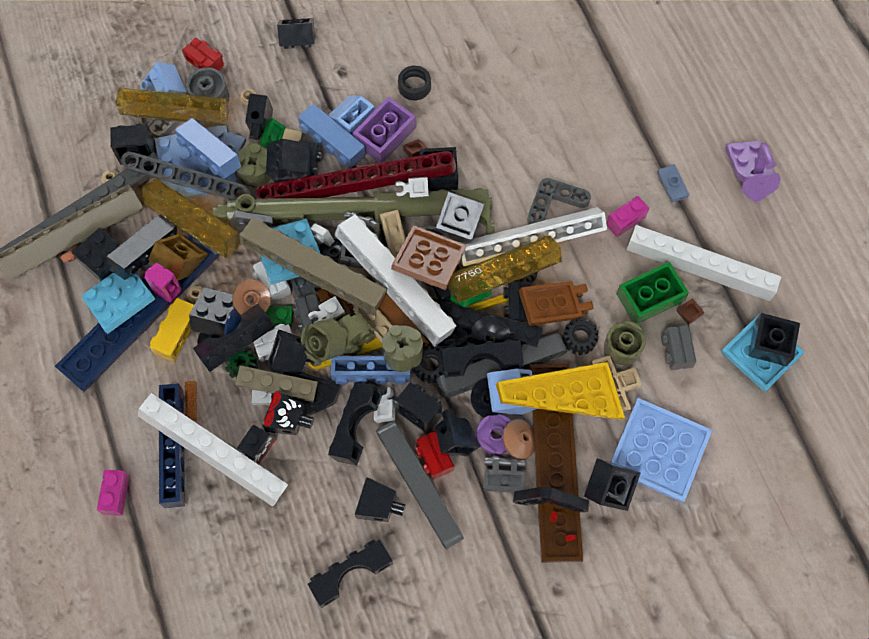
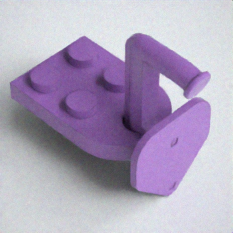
(754, 166)

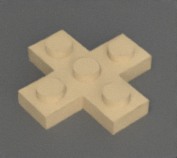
(623, 381)

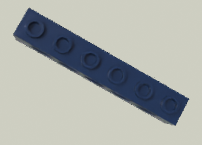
(171, 455)

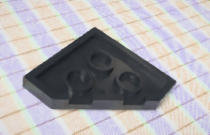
(325, 394)

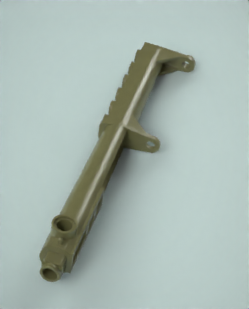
(333, 208)

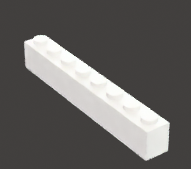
(559, 228)
(704, 263)
(401, 288)
(211, 449)

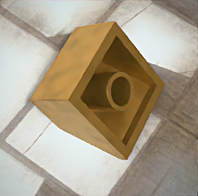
(177, 255)

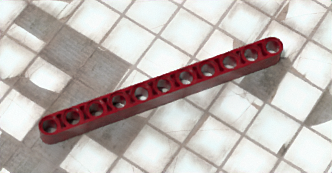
(364, 175)

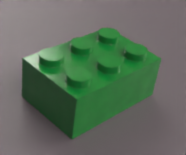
(652, 293)

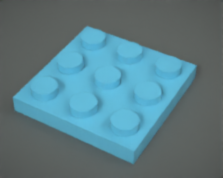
(299, 230)
(117, 300)
(760, 372)

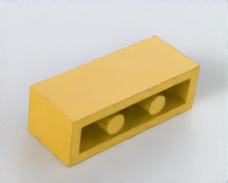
(173, 331)

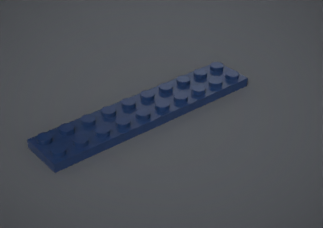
(100, 350)

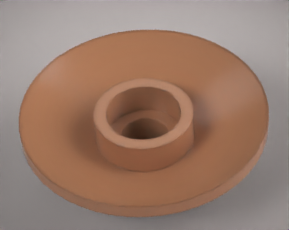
(254, 288)
(513, 439)

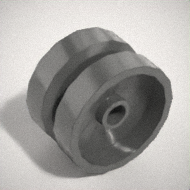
(207, 83)

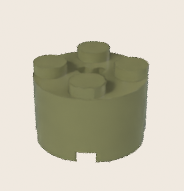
(253, 165)
(358, 332)
(324, 340)
(402, 348)
(625, 353)

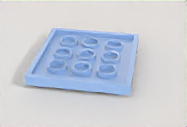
(171, 152)
(662, 449)

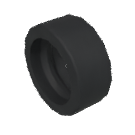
(414, 71)

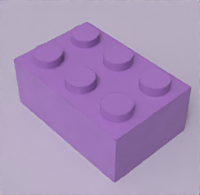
(385, 129)

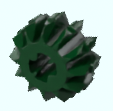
(237, 359)

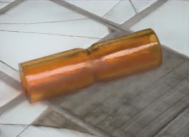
(190, 398)

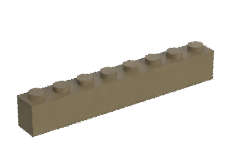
(68, 232)
(313, 266)

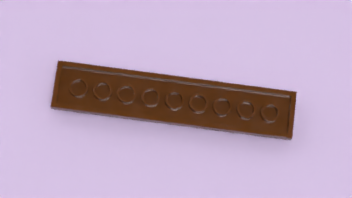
(558, 470)

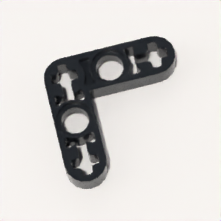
(550, 495)

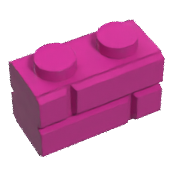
(627, 216)
(163, 282)
(113, 492)

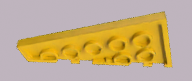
(576, 390)

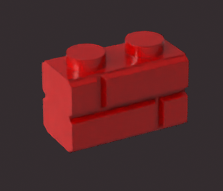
(201, 55)
(435, 462)

